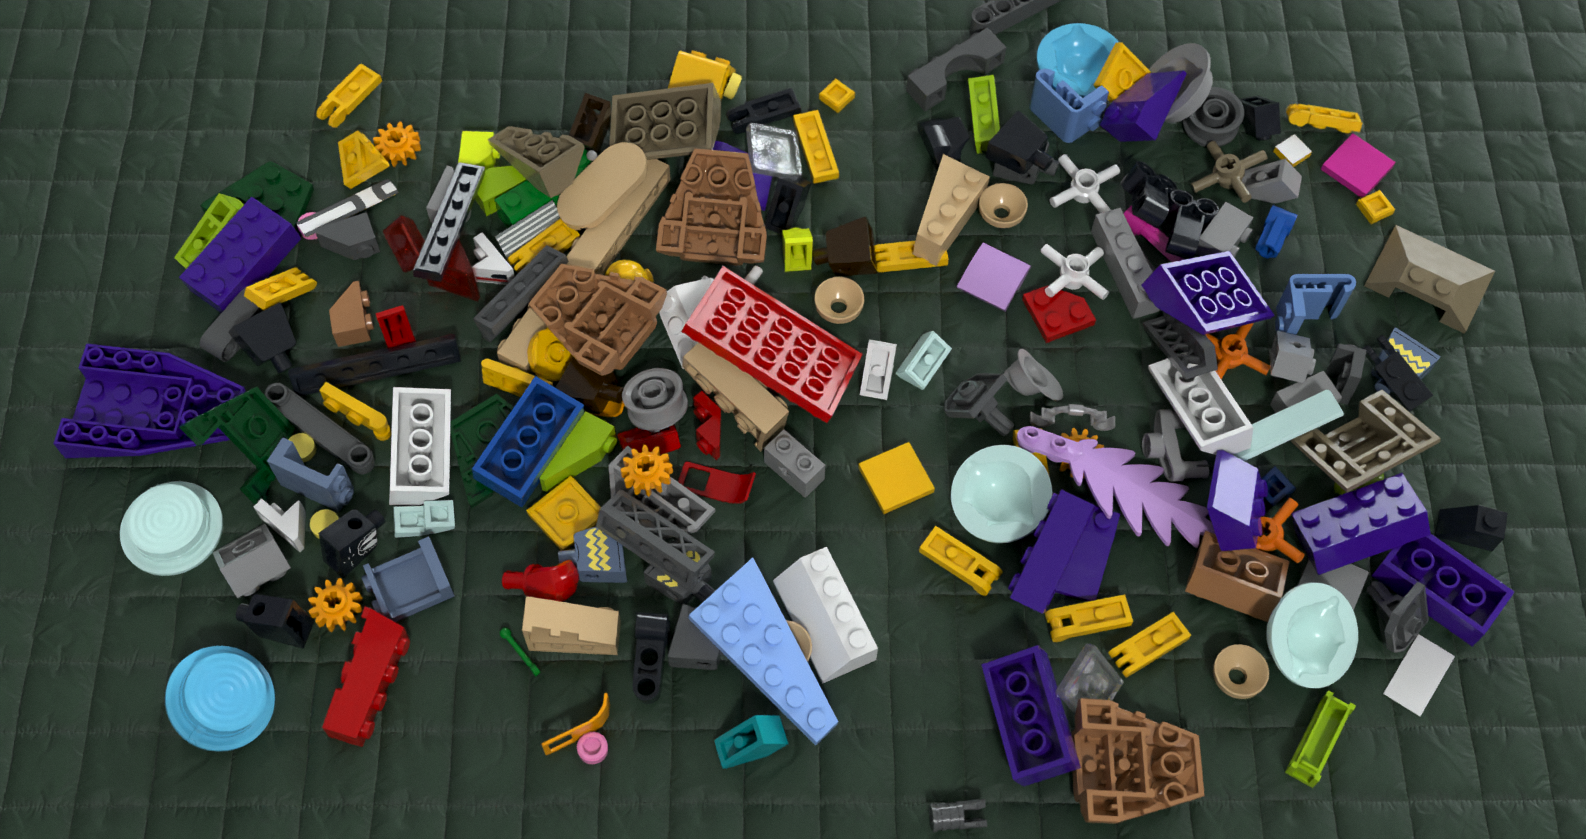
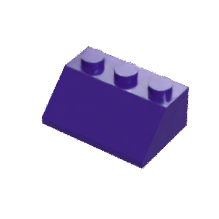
(1236, 502)

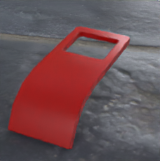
(721, 484)

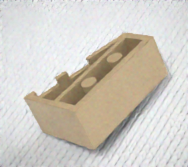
(570, 627)

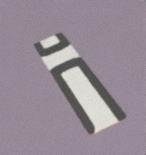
(348, 207)

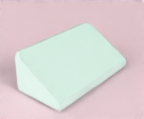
(924, 360)

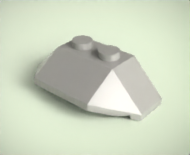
(674, 503)

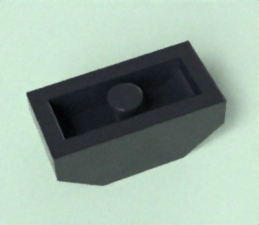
(943, 137)

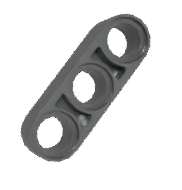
(217, 338)

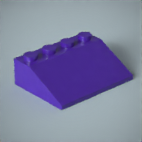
(1207, 293)

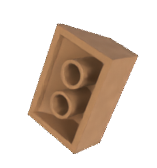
(1238, 578)

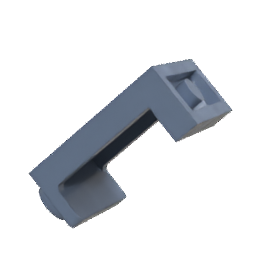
(331, 490)
(408, 583)

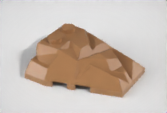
(714, 212)
(598, 315)
(1131, 763)

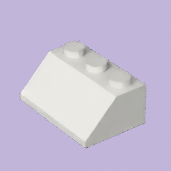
(678, 308)

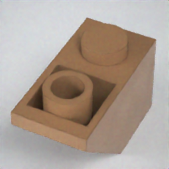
(349, 317)

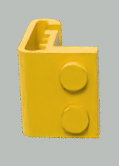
(697, 69)

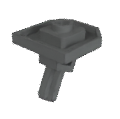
(975, 400)
(1402, 615)

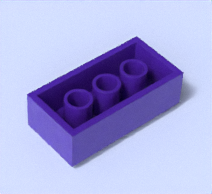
(240, 255)
(1361, 523)
(1052, 552)
(1456, 589)
(1030, 716)

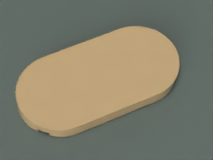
(602, 186)

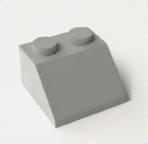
(251, 561)

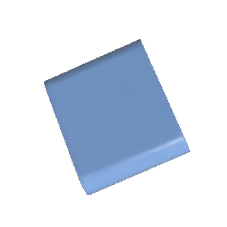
(1064, 109)
(1307, 297)

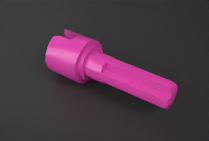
(1153, 235)

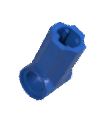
(1277, 227)

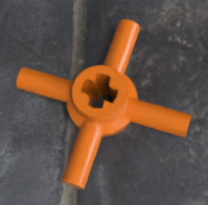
(1233, 352)
(1275, 539)

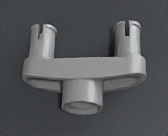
(1165, 447)

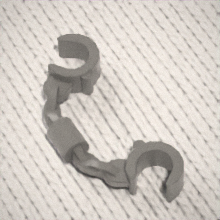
(1097, 418)

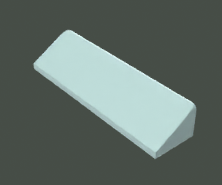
(1292, 423)

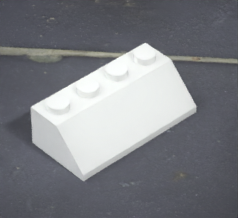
(1205, 408)
(419, 445)
(824, 607)

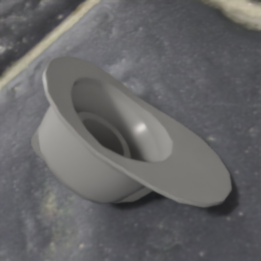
(1032, 378)

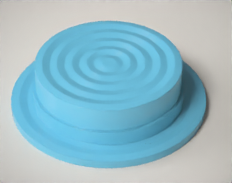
(1075, 55)
(219, 698)

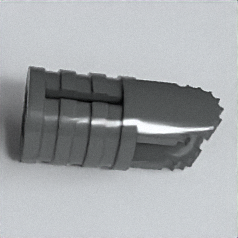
(952, 815)

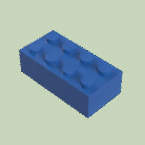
(527, 441)

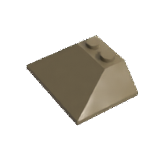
(1431, 275)
(1369, 444)

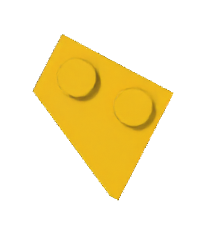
(359, 159)

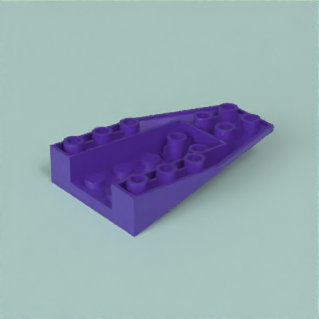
(138, 402)

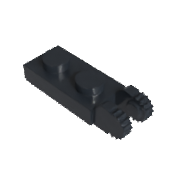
(764, 110)
(1398, 376)

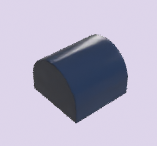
(1278, 486)

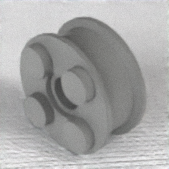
(655, 399)

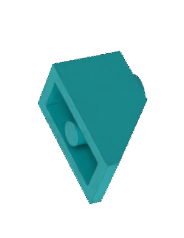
(751, 740)

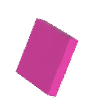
(1358, 165)

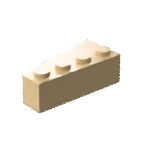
(949, 208)
(738, 393)

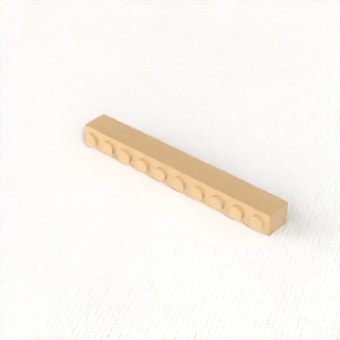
(592, 250)

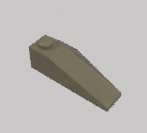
(542, 159)

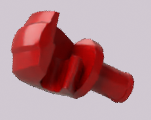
(546, 583)

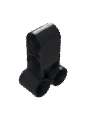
(1148, 193)
(1188, 222)
(652, 635)

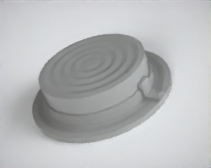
(1197, 83)

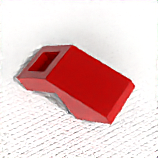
(709, 433)

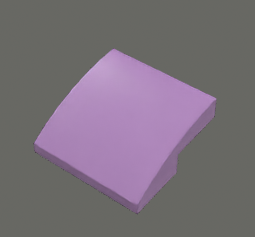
(993, 277)

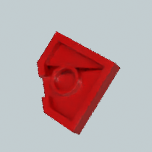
(1058, 314)

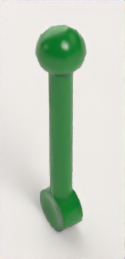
(505, 633)

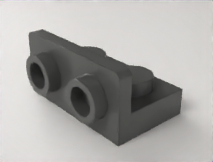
(1347, 367)

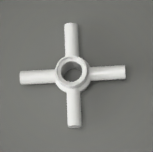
(1084, 177)
(1074, 271)

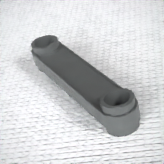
(321, 429)

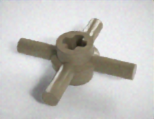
(1229, 171)

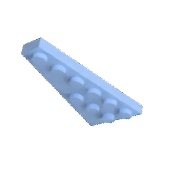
(755, 637)

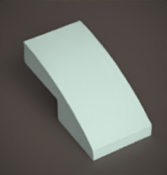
(423, 520)

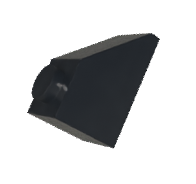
(1261, 117)
(787, 203)
(1472, 526)

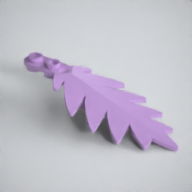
(1130, 484)

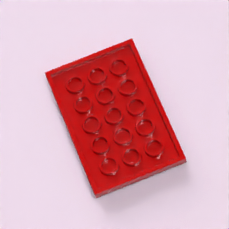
(773, 344)

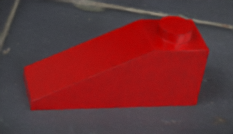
(395, 326)

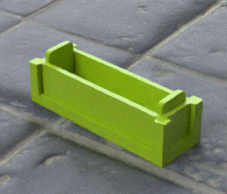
(984, 110)
(1319, 739)

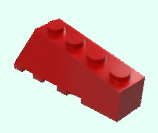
(366, 679)

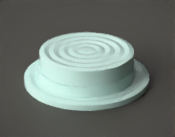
(1001, 493)
(171, 528)
(1313, 635)

